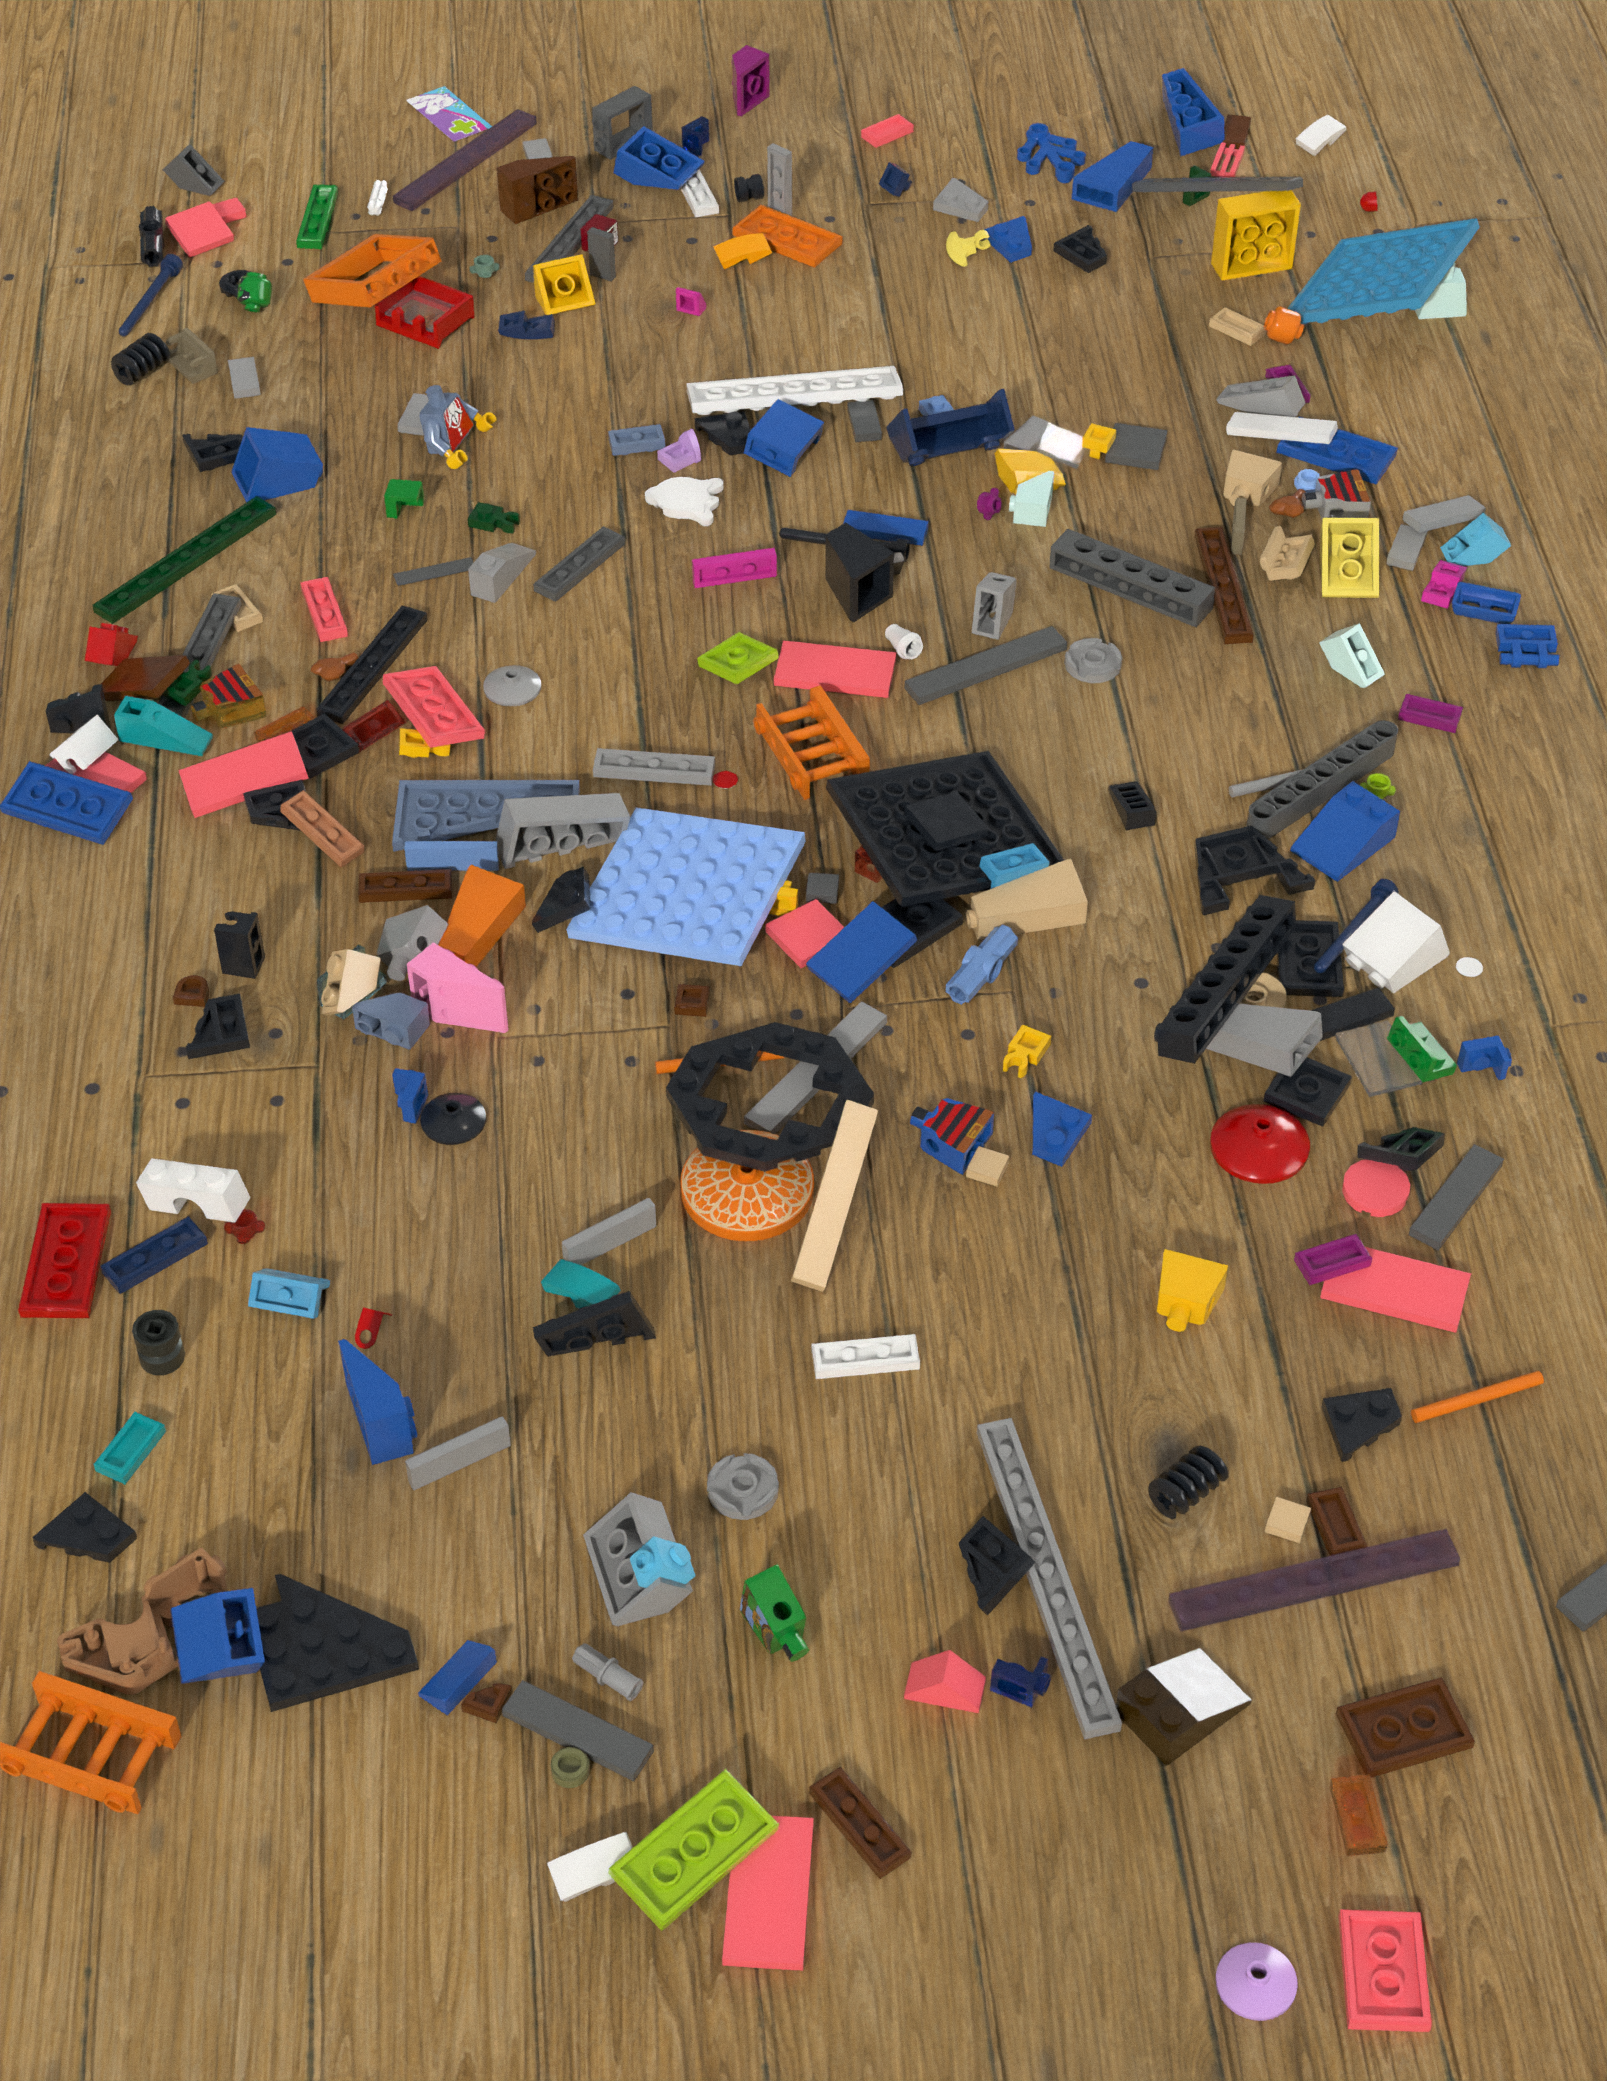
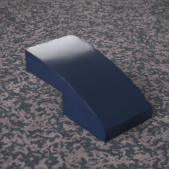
(520, 327)

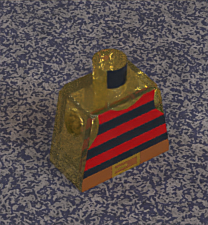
(230, 699)

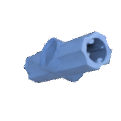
(981, 964)

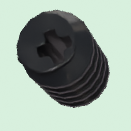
(139, 358)
(1187, 1481)

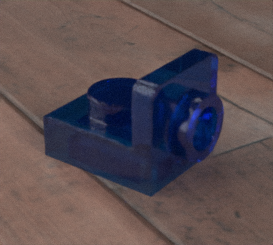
(695, 135)
(1018, 1683)

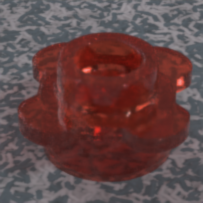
(245, 1226)

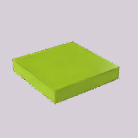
(737, 658)

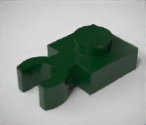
(490, 517)
(188, 684)

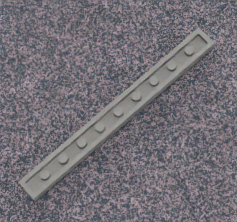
(1049, 1580)

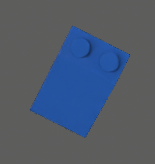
(655, 161)
(1347, 831)
(379, 1407)

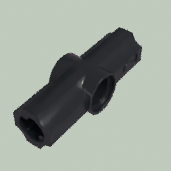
(151, 236)

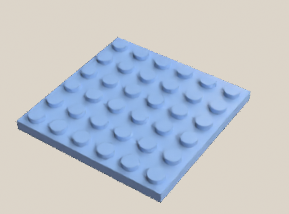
(688, 886)

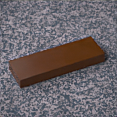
(405, 885)
(860, 1822)

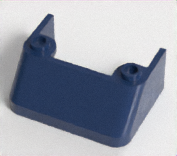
(951, 430)

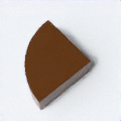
(487, 1702)

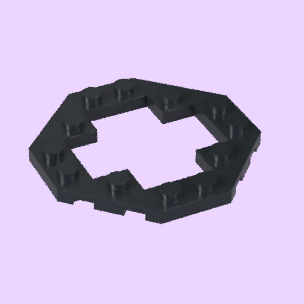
(742, 1050)

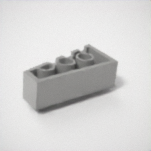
(558, 825)

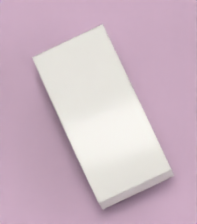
(1322, 132)
(588, 1866)

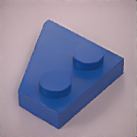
(1056, 1128)

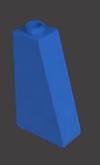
(1111, 179)

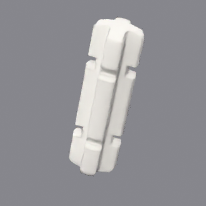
(377, 197)

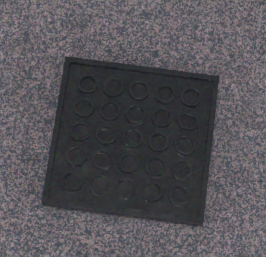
(908, 864)

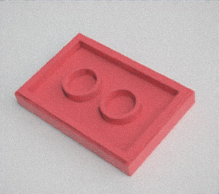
(108, 771)
(1384, 1971)

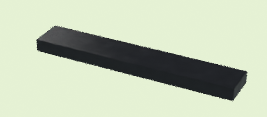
(372, 664)

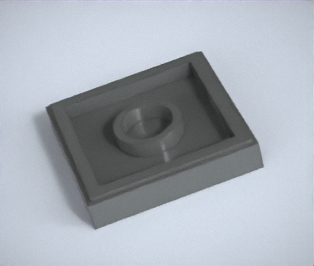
(1137, 446)

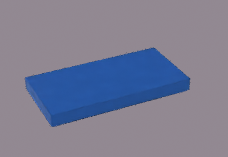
(1343, 454)
(66, 802)

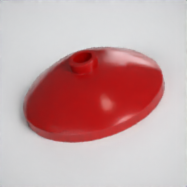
(1260, 1143)

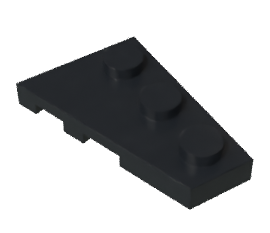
(604, 1321)

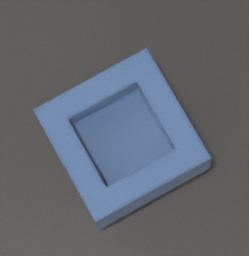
(934, 405)

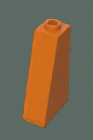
(481, 914)

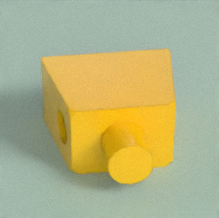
(1189, 1289)

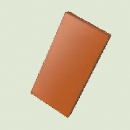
(789, 235)

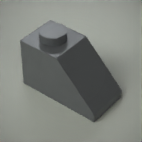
(193, 173)

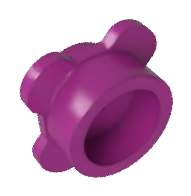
(989, 503)

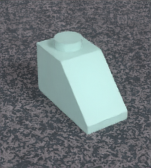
(1033, 500)
(1352, 655)

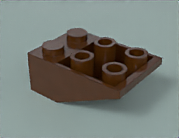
(536, 186)

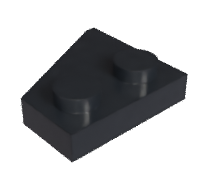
(1082, 249)
(726, 430)
(213, 451)
(74, 711)
(265, 804)
(220, 1028)
(1404, 1149)
(1360, 1419)
(87, 1530)
(993, 1563)

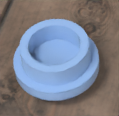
(1306, 480)

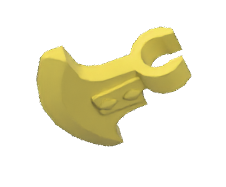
(961, 248)

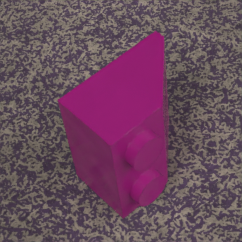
(750, 78)

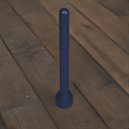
(170, 267)
(1379, 894)

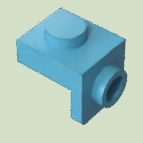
(662, 1559)

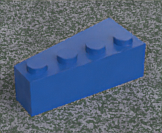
(1191, 113)

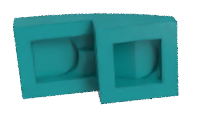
(579, 1283)

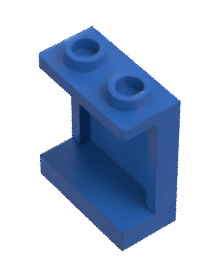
(783, 437)

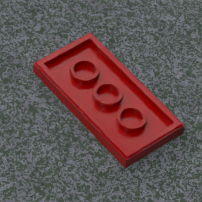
(65, 1260)

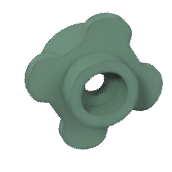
(484, 266)

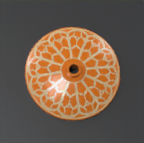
(744, 1201)

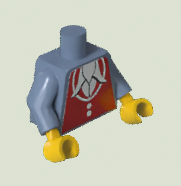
(447, 422)

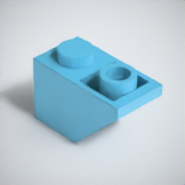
(1476, 543)

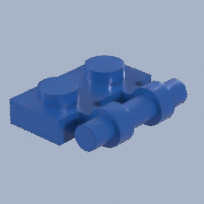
(1527, 638)

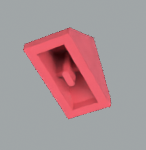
(945, 1682)

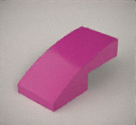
(1443, 584)

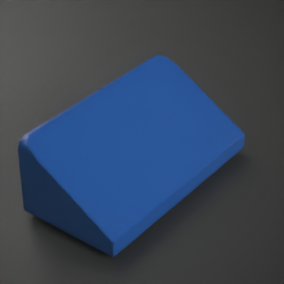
(458, 1676)

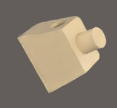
(1251, 478)

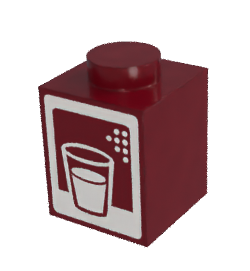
(602, 223)

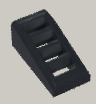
(1133, 805)

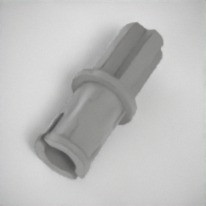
(607, 1671)

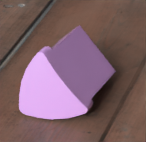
(681, 453)

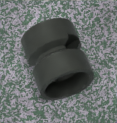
(158, 1342)

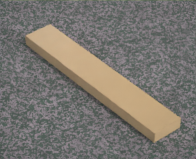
(834, 1196)

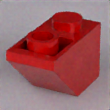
(109, 644)

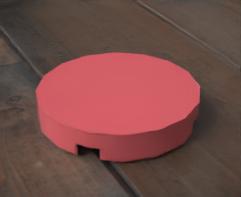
(1376, 1188)

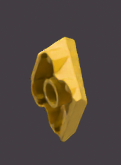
(1021, 465)

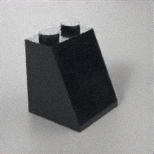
(858, 571)

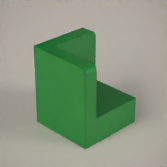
(402, 493)

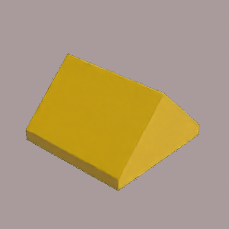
(563, 285)

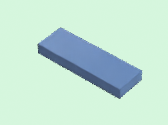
(451, 855)

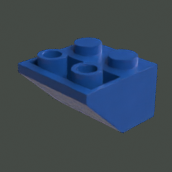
(218, 1636)

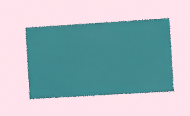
(129, 1448)

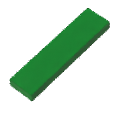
(317, 216)

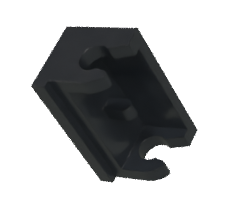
(240, 945)

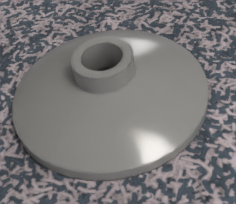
(512, 685)

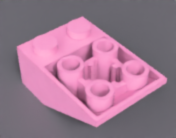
(457, 991)

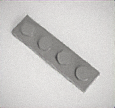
(654, 766)

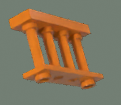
(829, 724)
(87, 1707)

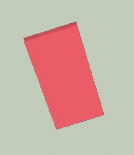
(835, 669)
(433, 706)
(225, 778)
(1403, 1290)
(771, 1900)

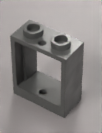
(639, 106)

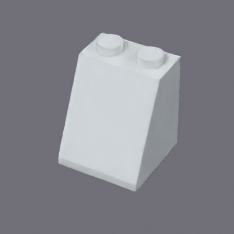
(1396, 944)

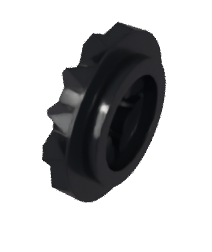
(228, 282)

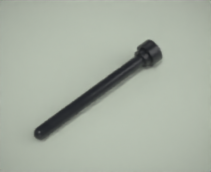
(899, 545)

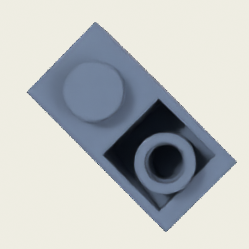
(393, 1018)

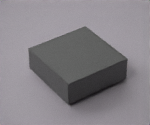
(822, 887)

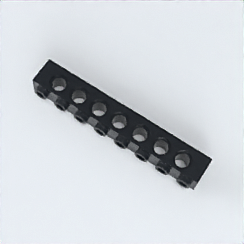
(1225, 979)

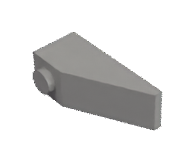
(1265, 397)
(497, 570)

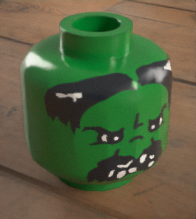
(254, 291)

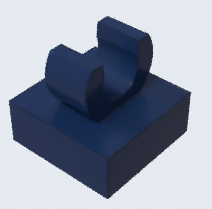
(895, 179)

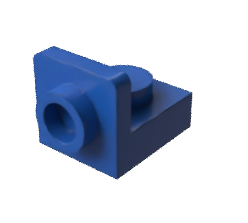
(1484, 1054)
(411, 1092)

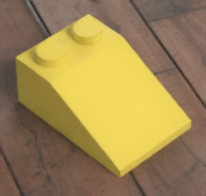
(1349, 557)

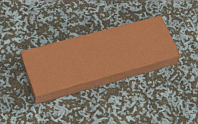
(322, 828)

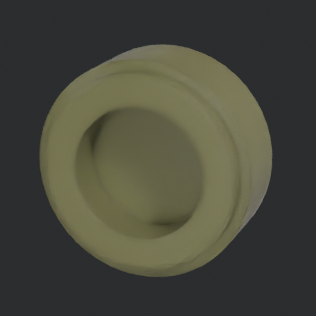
(570, 1767)

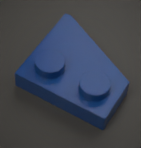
(1011, 239)

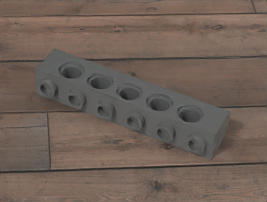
(1132, 577)

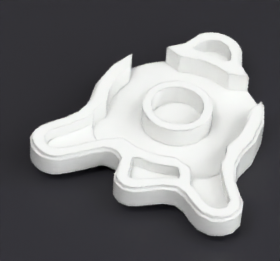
(686, 498)

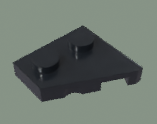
(565, 900)

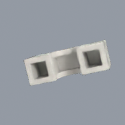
(216, 1190)

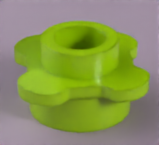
(1379, 785)

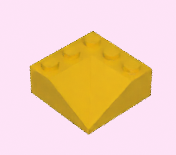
(1255, 234)

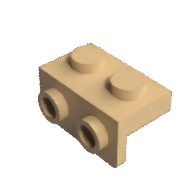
(1285, 556)

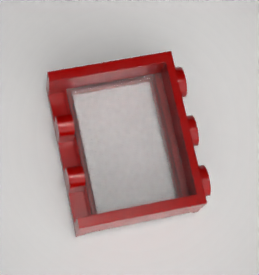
(424, 311)

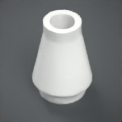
(905, 642)

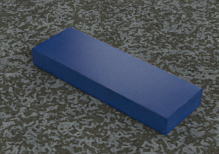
(888, 527)

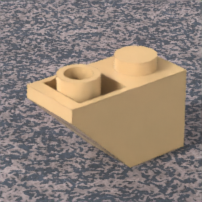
(349, 980)

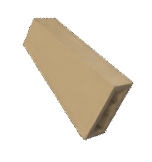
(1031, 903)

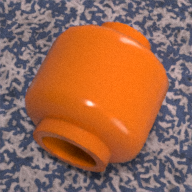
(1283, 325)

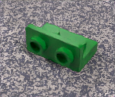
(1420, 1050)

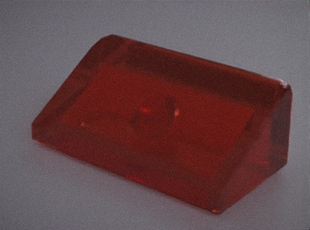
(374, 725)

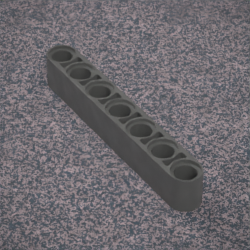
(1323, 779)

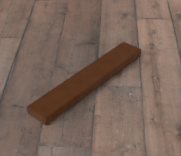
(1221, 574)

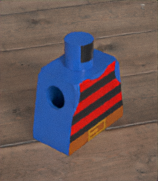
(953, 1131)

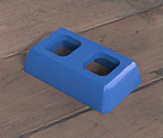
(1486, 599)

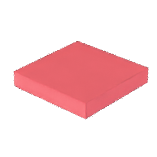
(199, 229)
(804, 931)

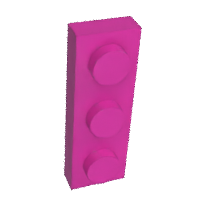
(734, 567)

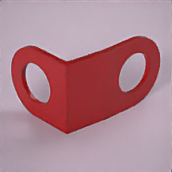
(371, 1321)

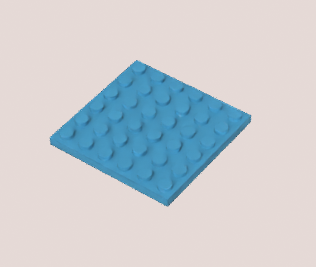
(1382, 272)

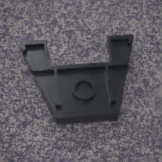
(1240, 857)

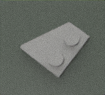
(960, 201)

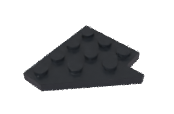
(325, 1646)

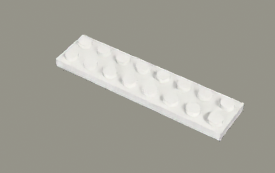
(794, 389)

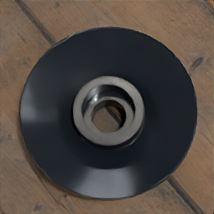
(453, 1118)

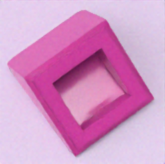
(689, 301)

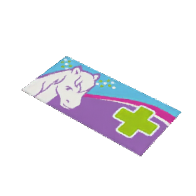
(449, 113)

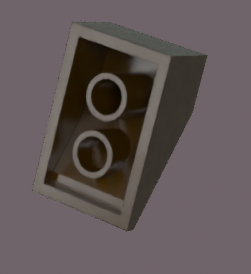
(1179, 1703)

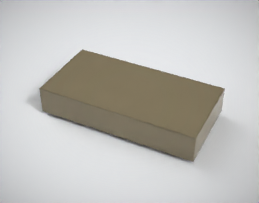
(1238, 526)

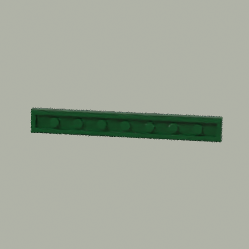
(184, 560)

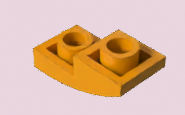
(737, 249)

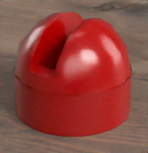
(1369, 202)

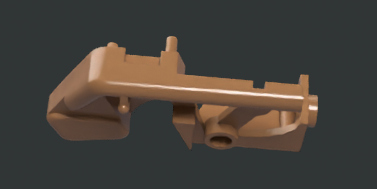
(140, 1652)

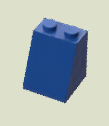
(275, 464)

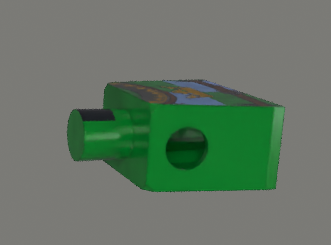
(774, 1613)

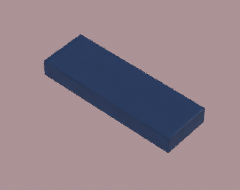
(154, 1255)

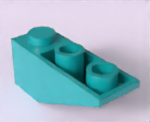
(155, 726)

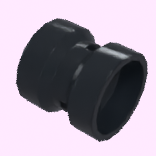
(749, 188)

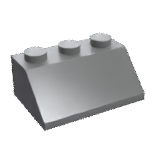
(610, 1548)

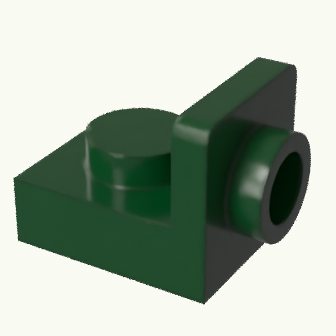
(1191, 198)

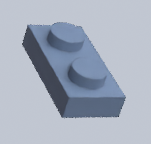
(636, 440)

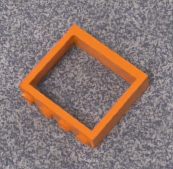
(336, 282)

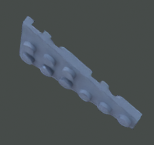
(462, 807)

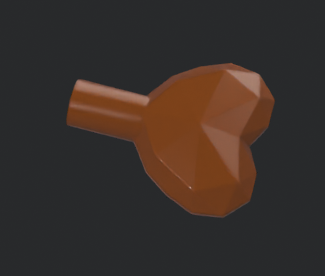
(1288, 505)
(333, 668)

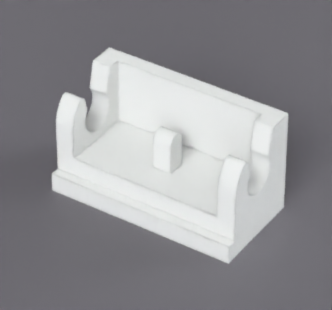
(85, 745)

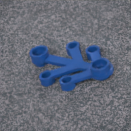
(1039, 135)

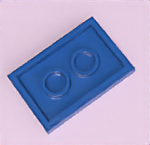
(861, 952)

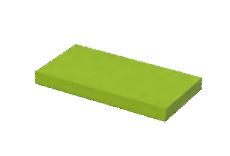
(693, 1849)

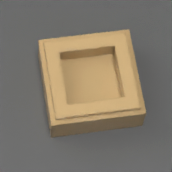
(987, 1166)
(1288, 1520)

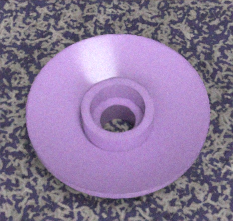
(1251, 1996)

